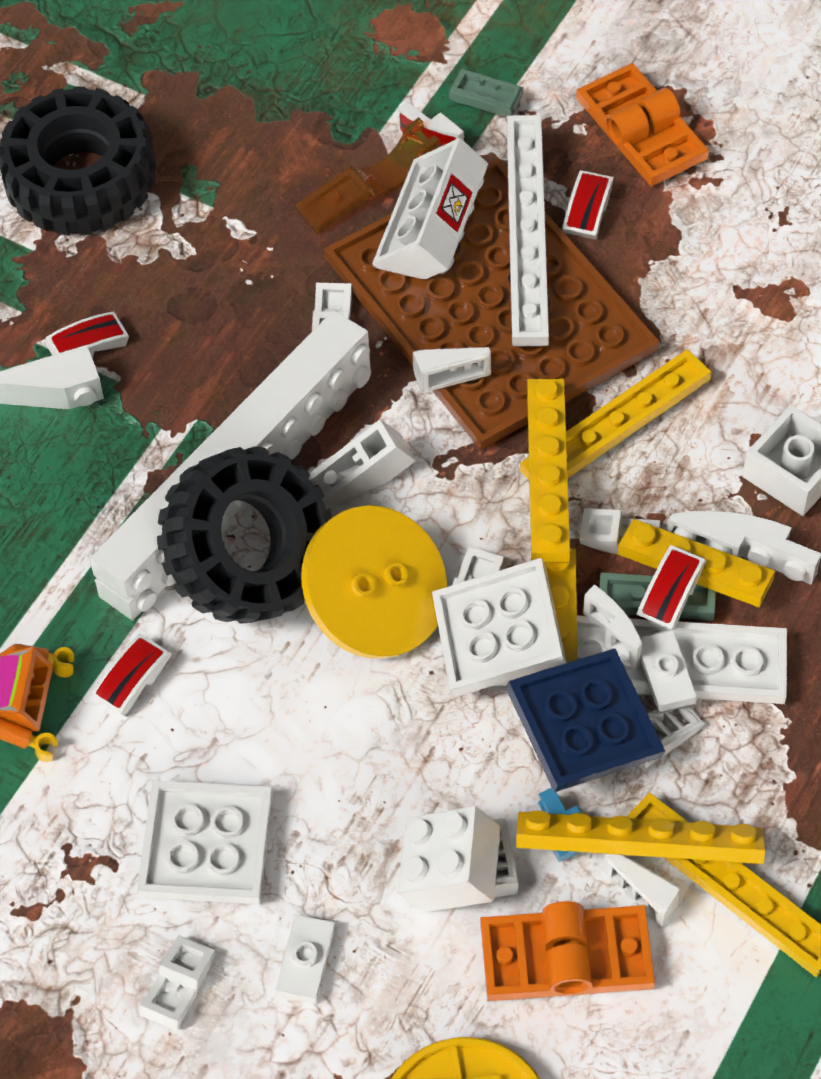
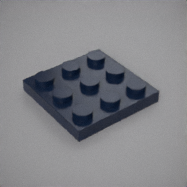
(584, 720)

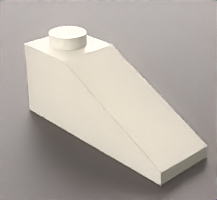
(53, 381)
(363, 464)

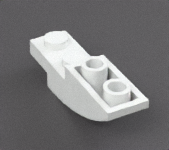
(750, 537)

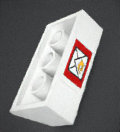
(432, 211)

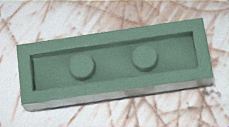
(630, 589)

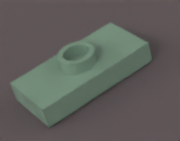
(485, 93)

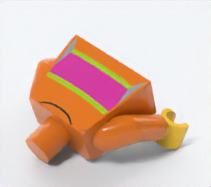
(23, 693)

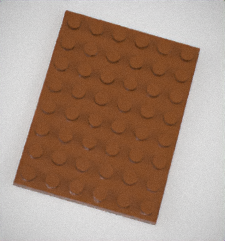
(470, 307)

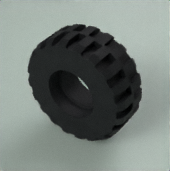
(83, 197)
(195, 543)

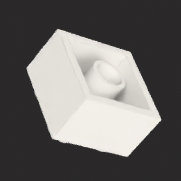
(788, 460)
(449, 859)

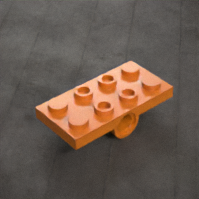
(643, 123)
(566, 952)

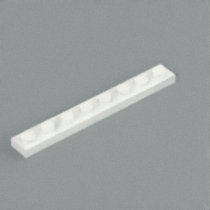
(527, 231)

